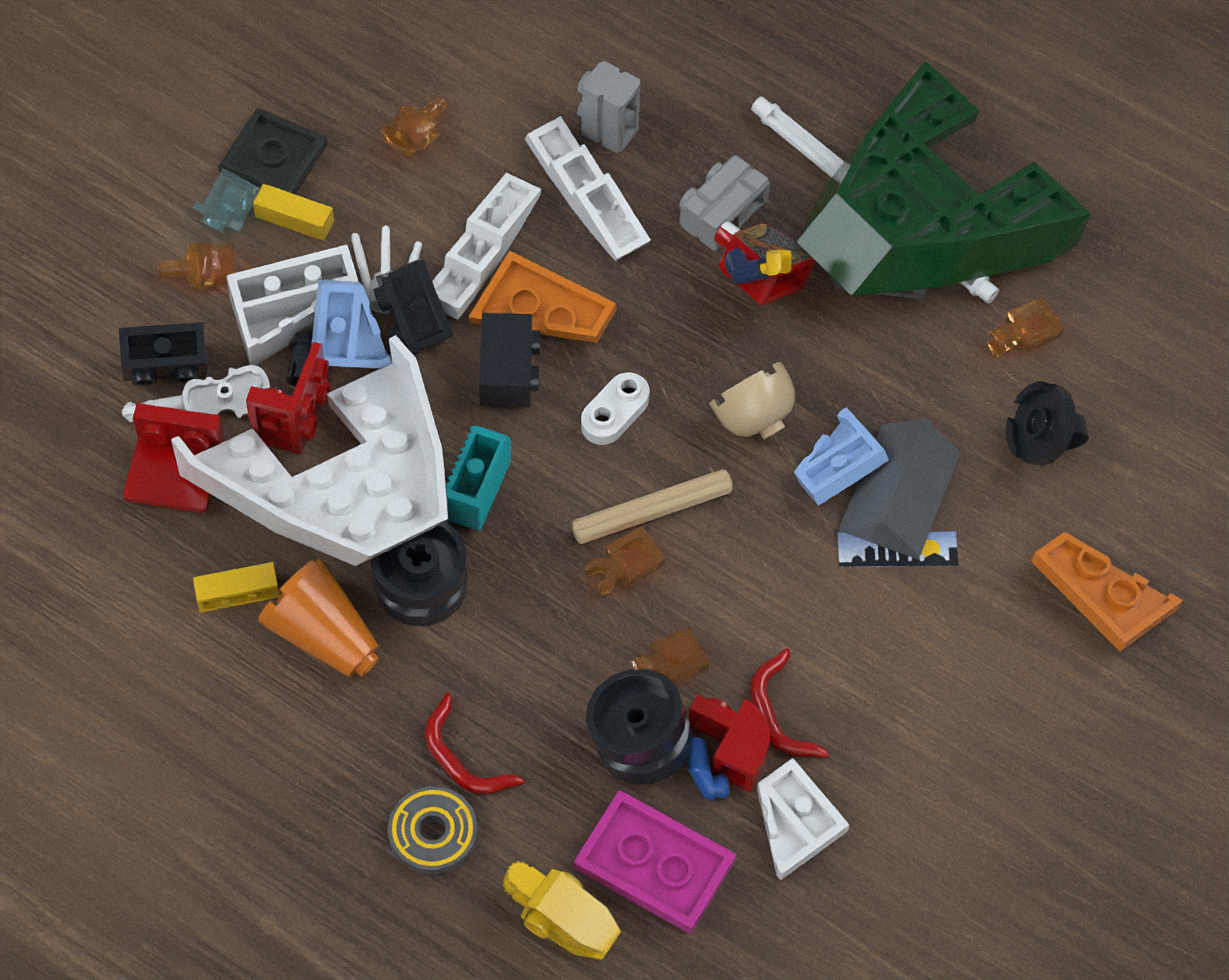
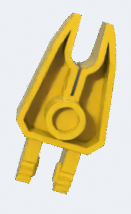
(561, 910)

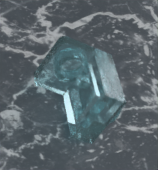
(228, 202)

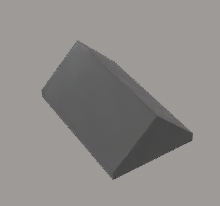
(903, 496)

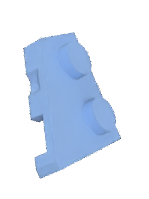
(347, 326)
(840, 459)

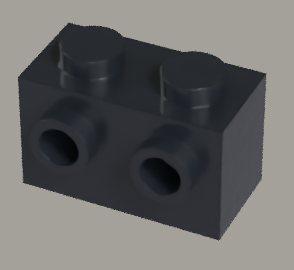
(163, 352)
(506, 360)

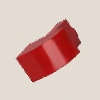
(742, 738)

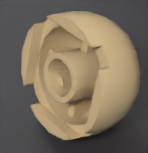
(757, 404)

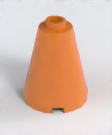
(322, 621)

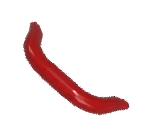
(761, 700)
(451, 763)

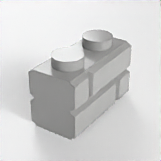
(609, 106)
(729, 194)

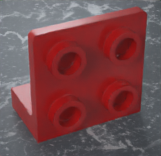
(291, 420)
(154, 469)

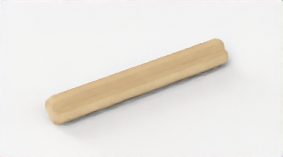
(652, 506)

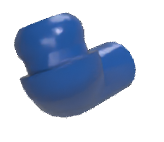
(700, 770)

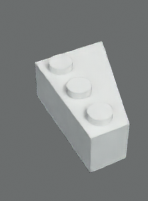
(281, 298)

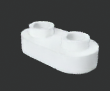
(618, 406)

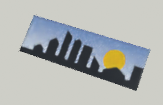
(938, 551)

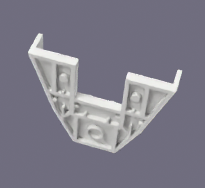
(356, 500)

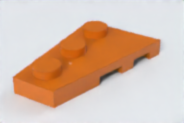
(556, 303)
(1108, 597)

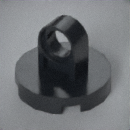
(1045, 424)

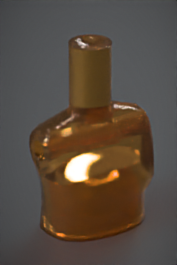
(414, 127)
(204, 265)

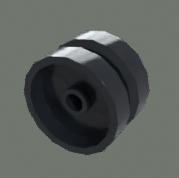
(422, 577)
(639, 726)

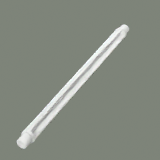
(830, 163)

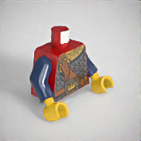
(763, 261)

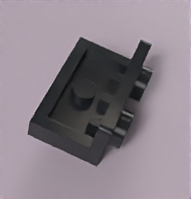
(412, 306)

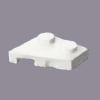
(796, 817)

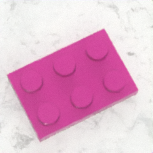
(654, 861)

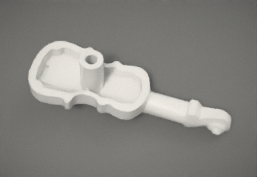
(212, 395)

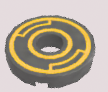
(427, 806)

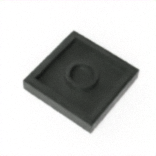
(274, 152)

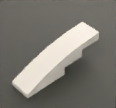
(587, 190)
(484, 243)

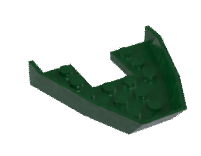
(911, 223)

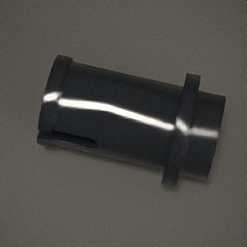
(300, 349)

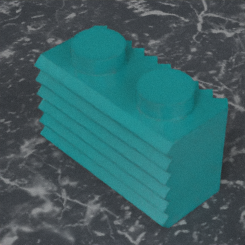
(477, 477)

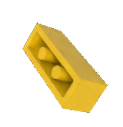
(293, 212)
(236, 587)

